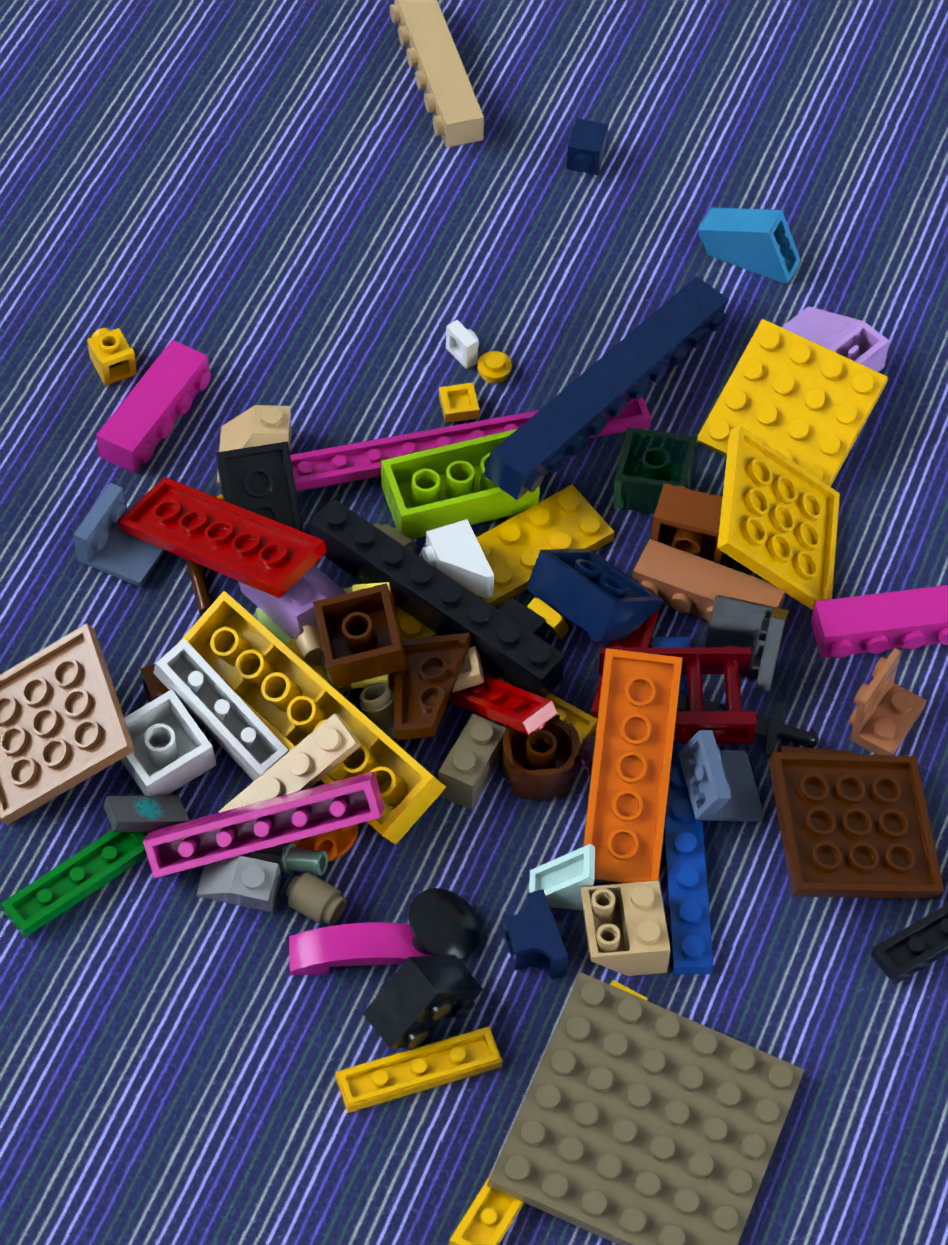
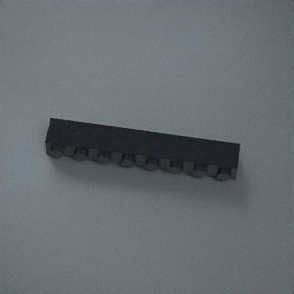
(438, 599)

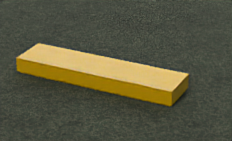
(418, 1069)

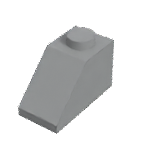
(242, 882)

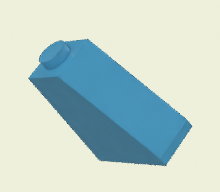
(751, 240)

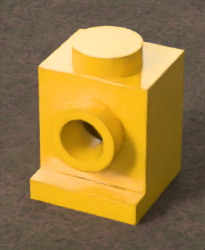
(108, 348)

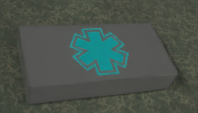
(144, 812)

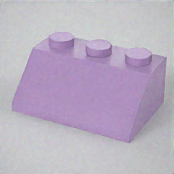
(296, 605)

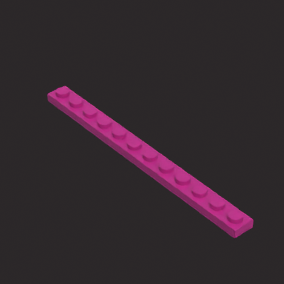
(364, 459)

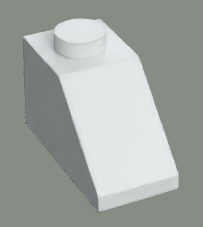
(458, 555)

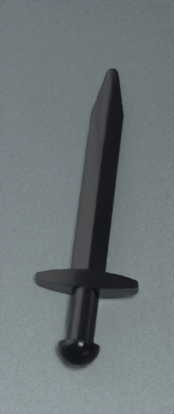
(765, 726)

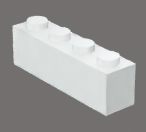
(219, 710)

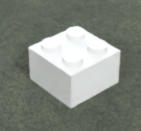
(166, 746)

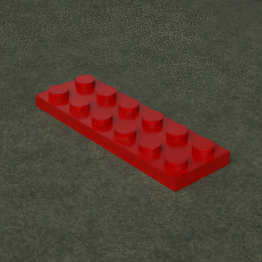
(222, 537)

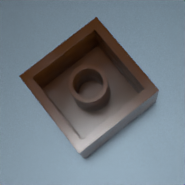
(360, 635)

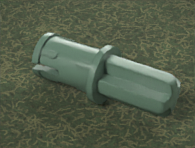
(294, 859)

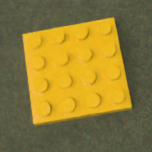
(795, 400)
(778, 519)

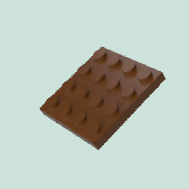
(855, 826)

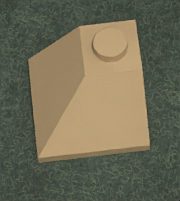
(256, 427)

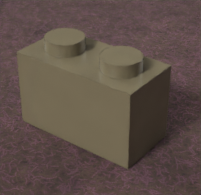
(472, 761)

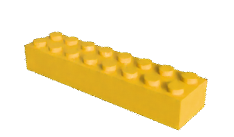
(298, 700)

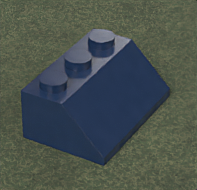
(592, 593)

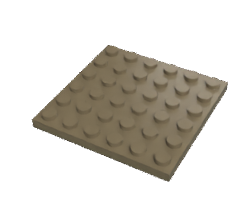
(645, 1124)

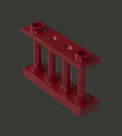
(728, 726)

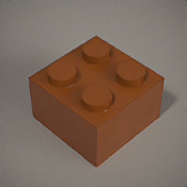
(688, 521)

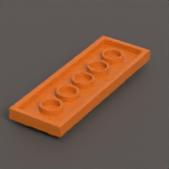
(632, 764)

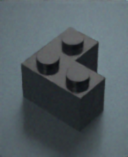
(418, 996)

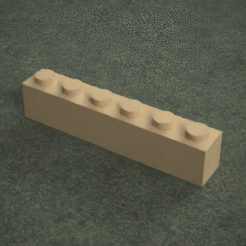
(439, 71)

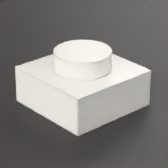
(462, 344)

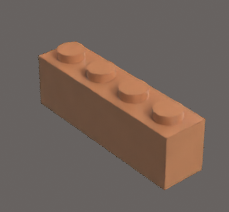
(692, 582)

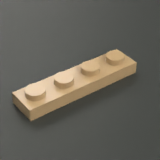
(302, 765)

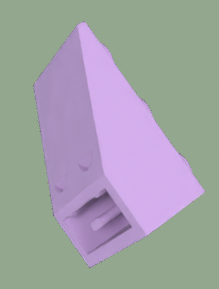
(842, 335)

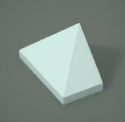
(564, 878)

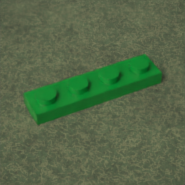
(74, 880)

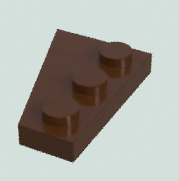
(427, 683)

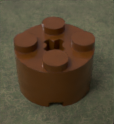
(541, 762)

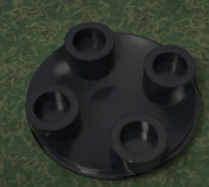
(443, 924)

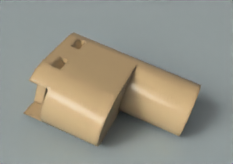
(311, 648)

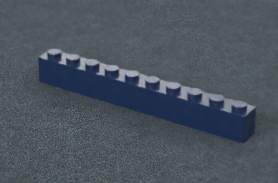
(605, 389)

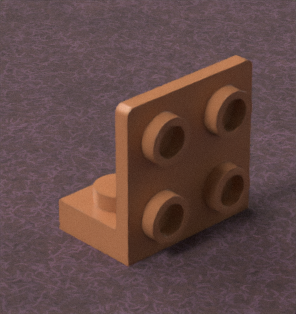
(884, 709)

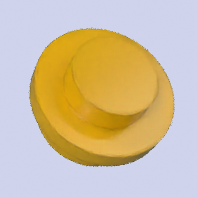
(494, 366)

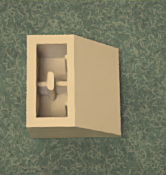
(627, 927)

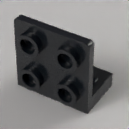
(753, 626)

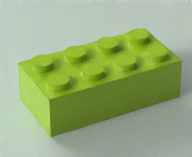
(448, 487)

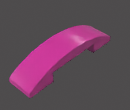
(350, 945)

